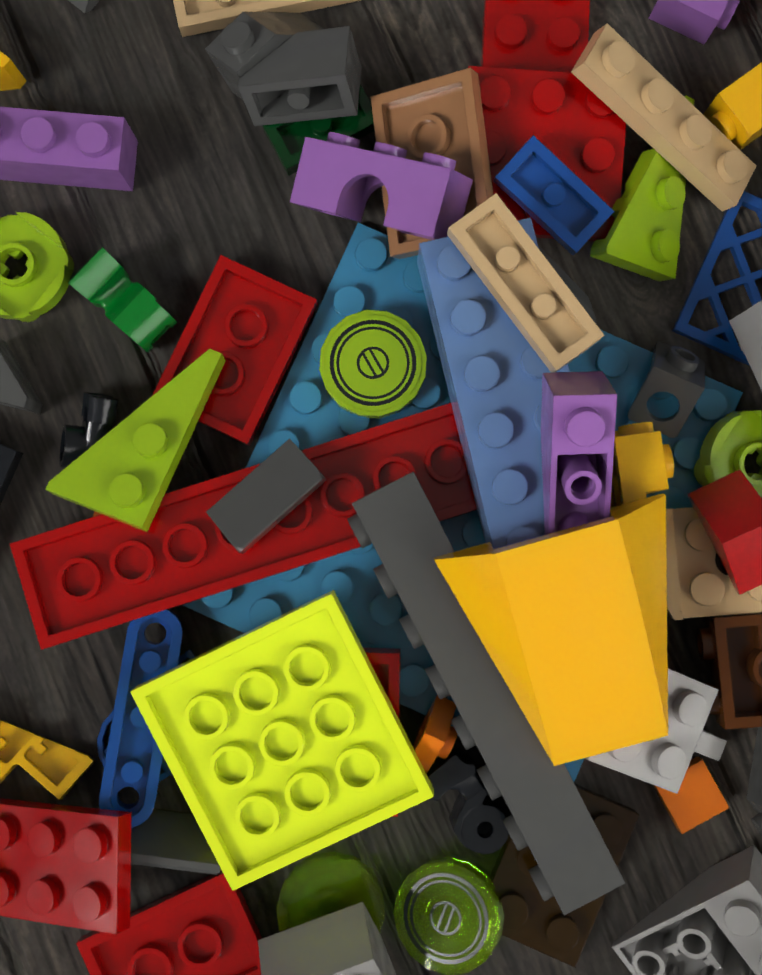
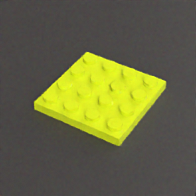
(283, 741)

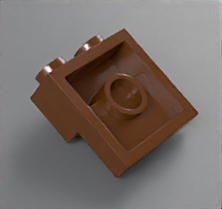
(735, 659)

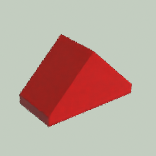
(733, 521)

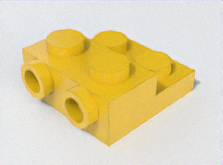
(639, 463)

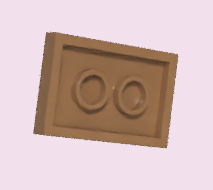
(439, 119)

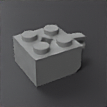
(667, 758)

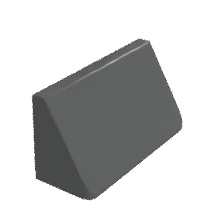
(266, 496)
(172, 842)

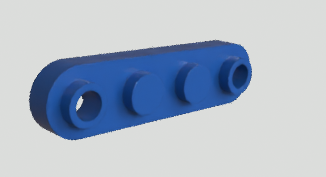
(132, 752)

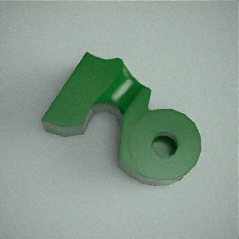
(124, 301)

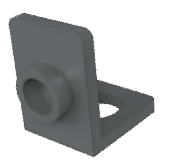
(674, 372)

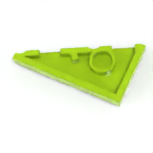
(647, 220)
(136, 460)

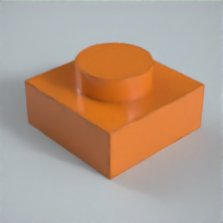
(435, 734)

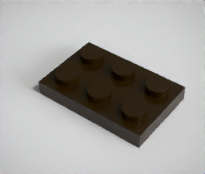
(542, 923)

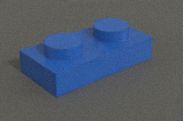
(553, 195)

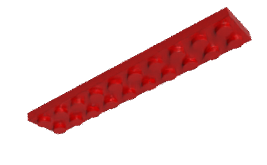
(113, 573)

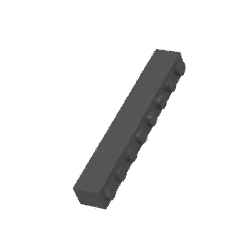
(541, 796)

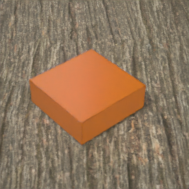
(696, 799)

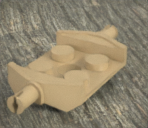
(693, 578)

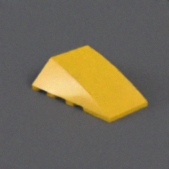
(577, 627)

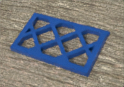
(704, 287)

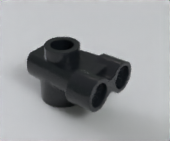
(98, 417)

